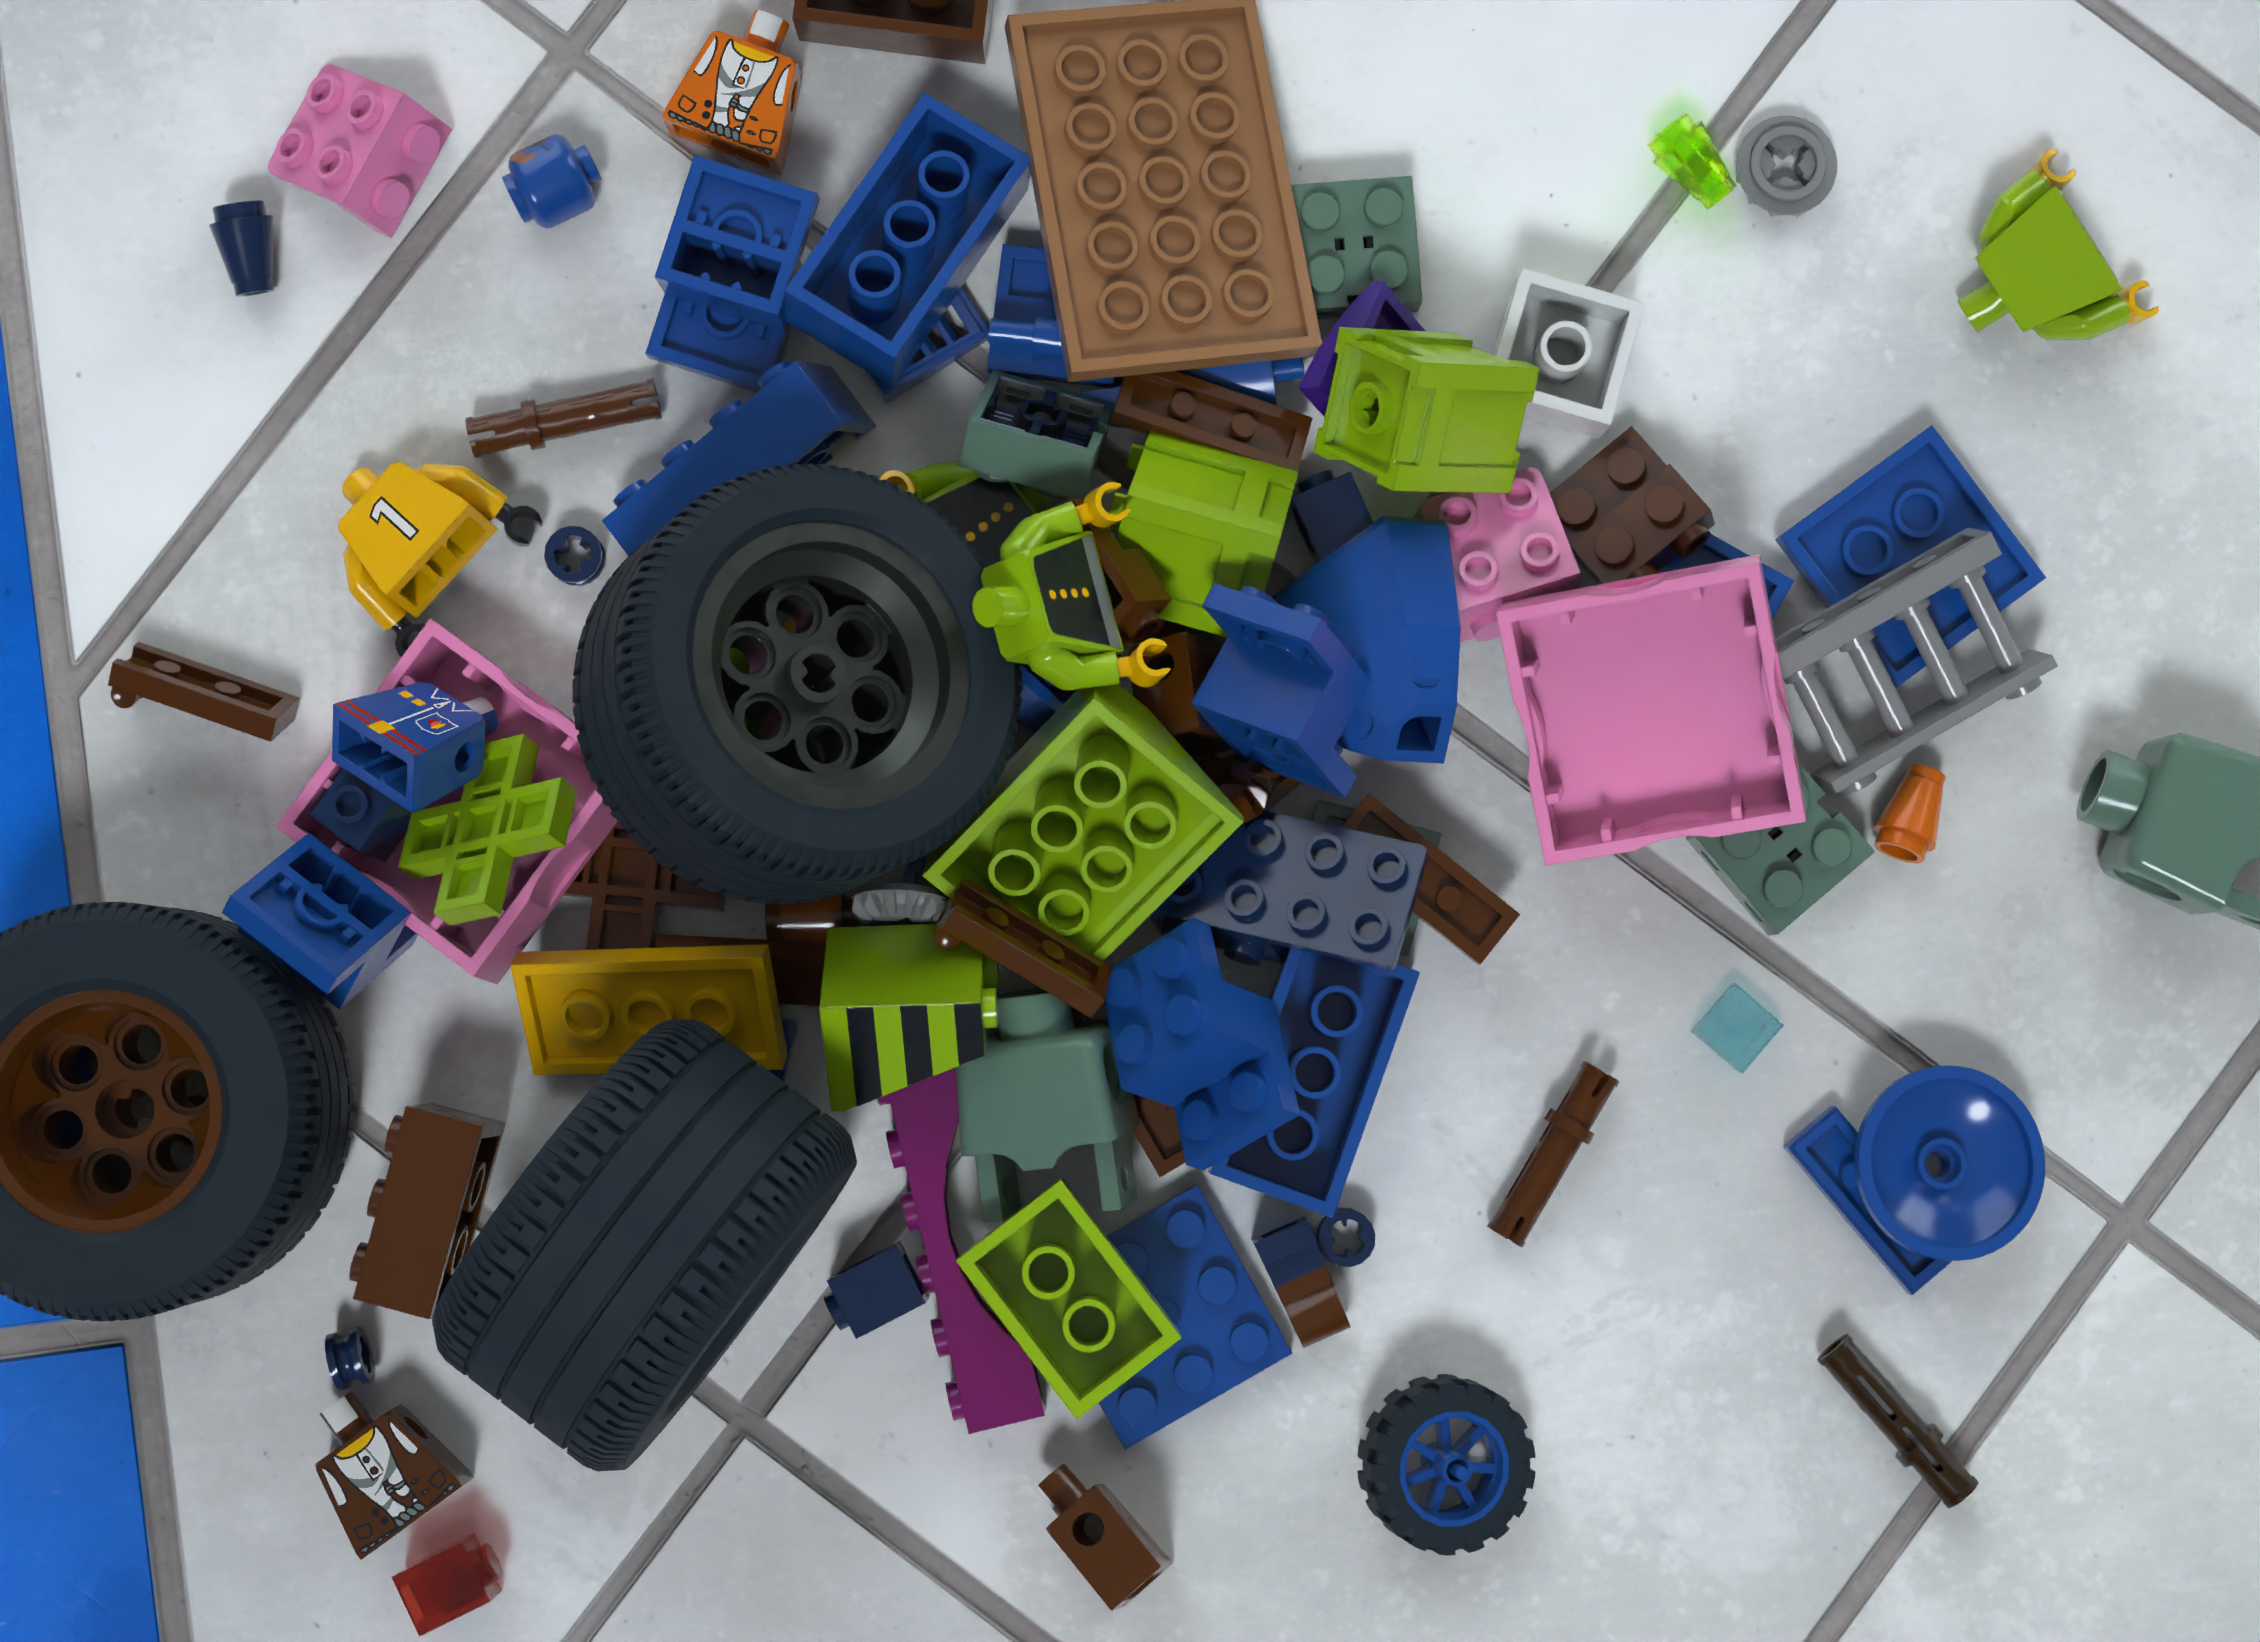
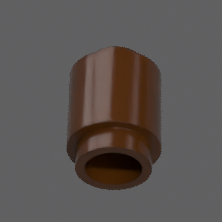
(809, 920)

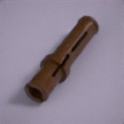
(562, 418)
(1553, 1153)

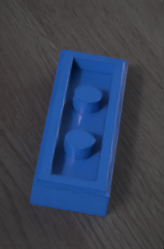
(1828, 1157)

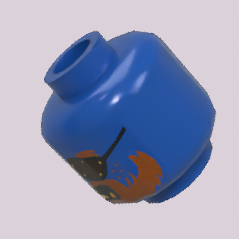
(551, 181)

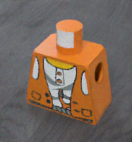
(740, 95)

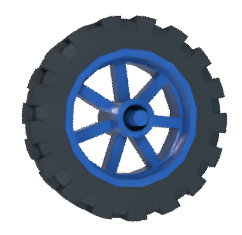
(1504, 1472)

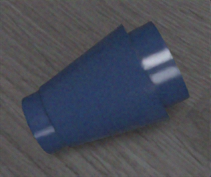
(245, 245)

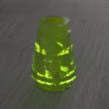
(1692, 160)

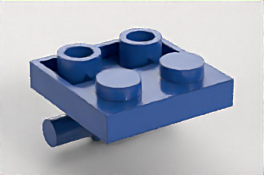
(1024, 322)

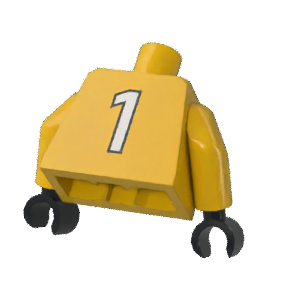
(415, 535)

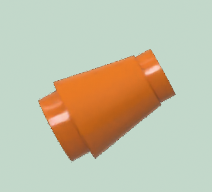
(1911, 816)

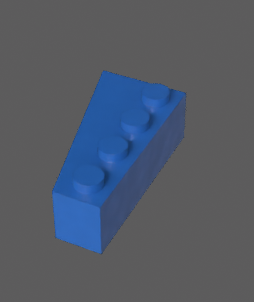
(784, 423)

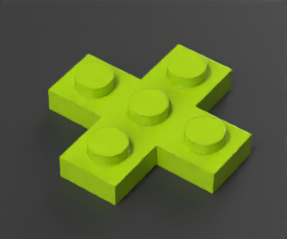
(485, 831)

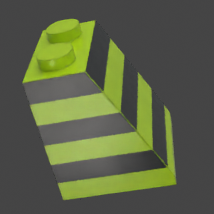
(900, 1009)

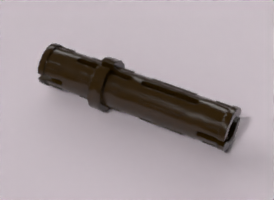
(1949, 1477)

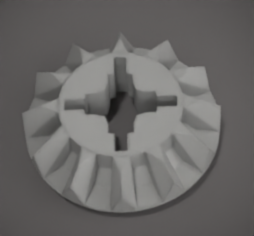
(1784, 137)
(898, 904)

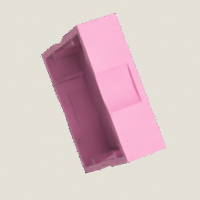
(1652, 710)
(536, 879)

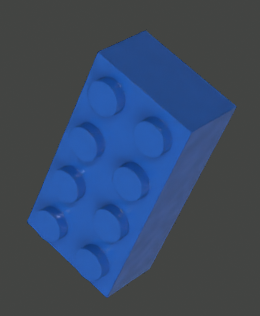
(907, 239)
(1338, 1040)

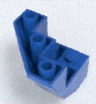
(1399, 612)

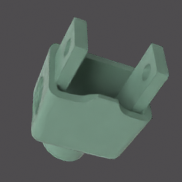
(2179, 822)
(1039, 1095)

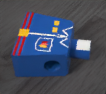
(412, 741)

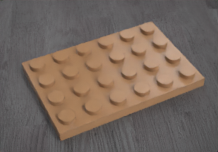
(1161, 187)

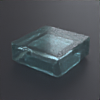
(1737, 1028)

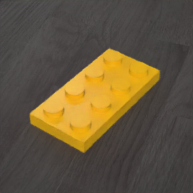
(596, 1003)

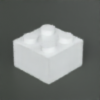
(1577, 341)

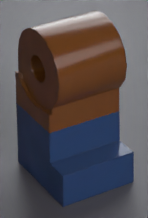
(1302, 1281)

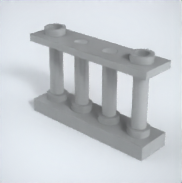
(1905, 597)

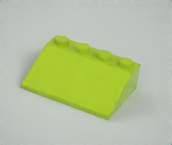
(1091, 822)

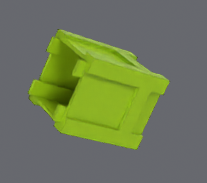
(1425, 411)
(1202, 520)

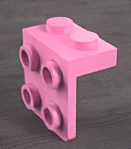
(359, 147)
(1503, 549)

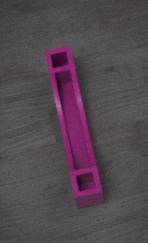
(992, 1372)

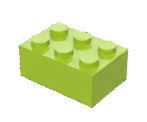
(1069, 1298)

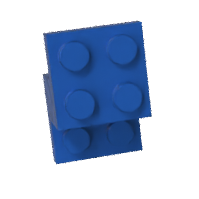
(727, 273)
(1281, 687)
(322, 920)
(1199, 1045)

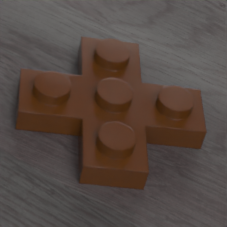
(629, 894)

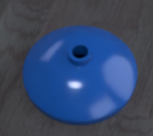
(1986, 1153)

